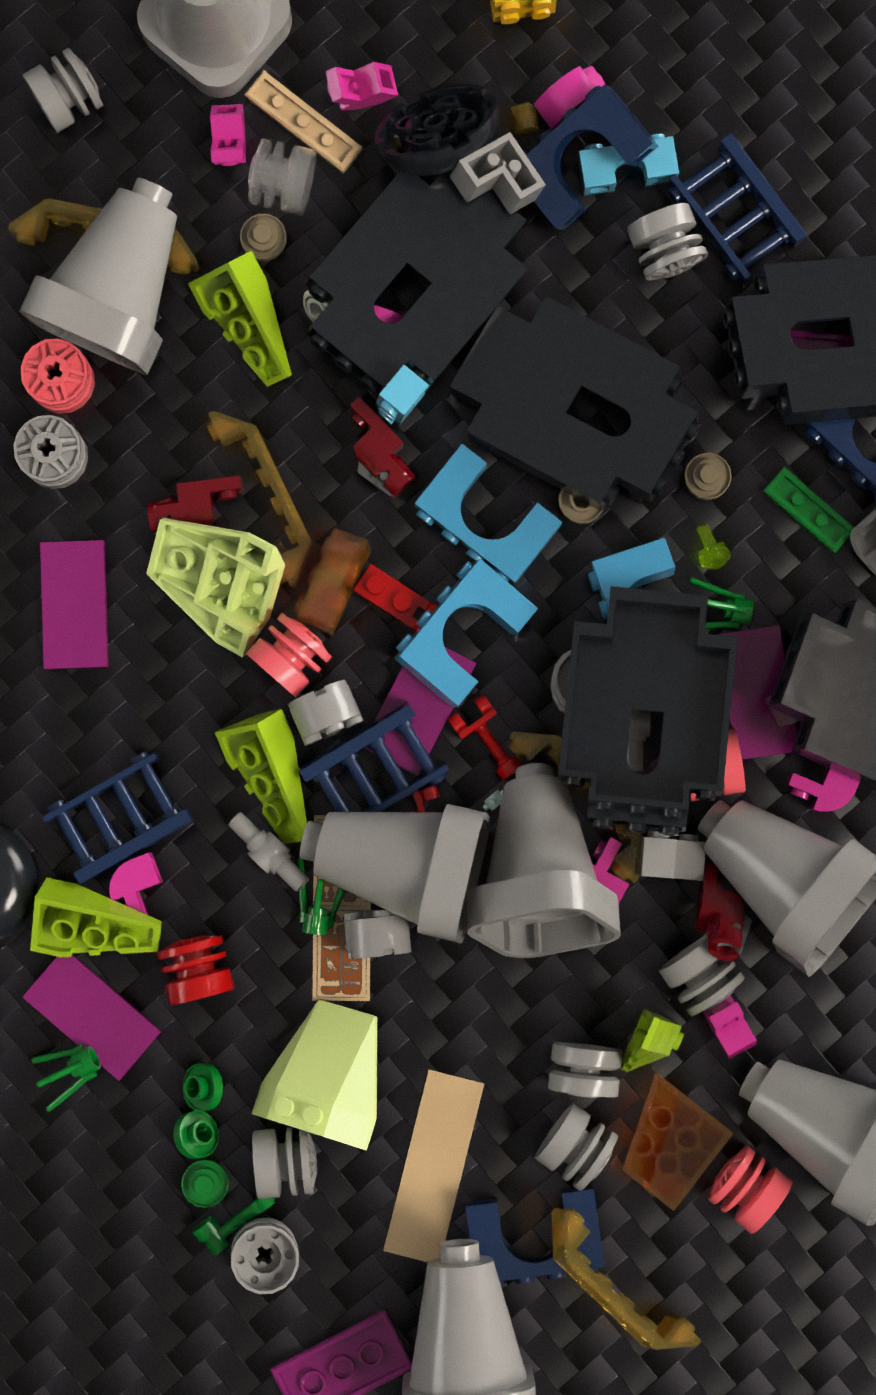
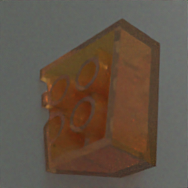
(333, 581)
(673, 1143)

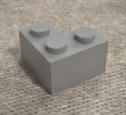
(500, 167)
(672, 857)

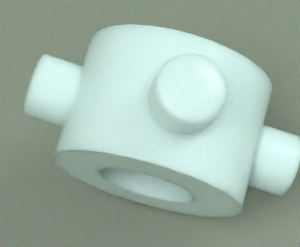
(493, 801)

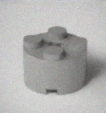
(325, 712)
(376, 934)

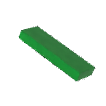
(808, 510)

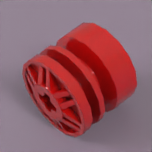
(195, 969)

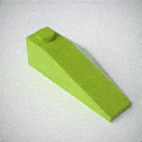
(243, 307)
(268, 762)
(83, 921)
(651, 1040)

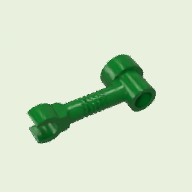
(215, 1235)

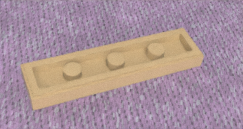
(303, 122)

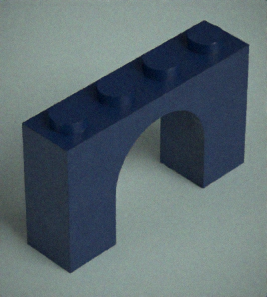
(601, 113)
(839, 440)
(485, 1227)

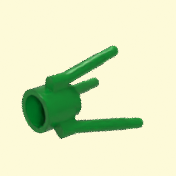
(736, 610)
(316, 919)
(82, 1063)

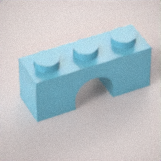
(599, 164)
(400, 396)

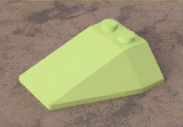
(218, 579)
(326, 1077)

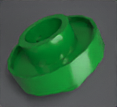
(202, 1087)
(196, 1135)
(205, 1183)

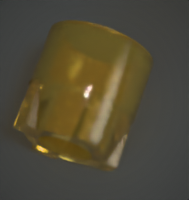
(525, 119)

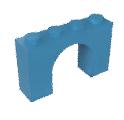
(442, 506)
(630, 569)
(425, 652)

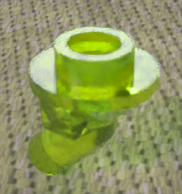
(714, 554)

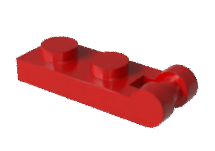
(392, 596)

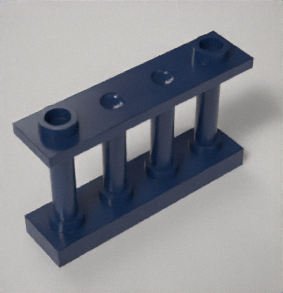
(767, 206)
(373, 738)
(118, 849)

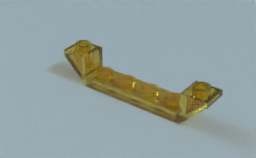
(34, 223)
(232, 429)
(627, 859)
(567, 1237)

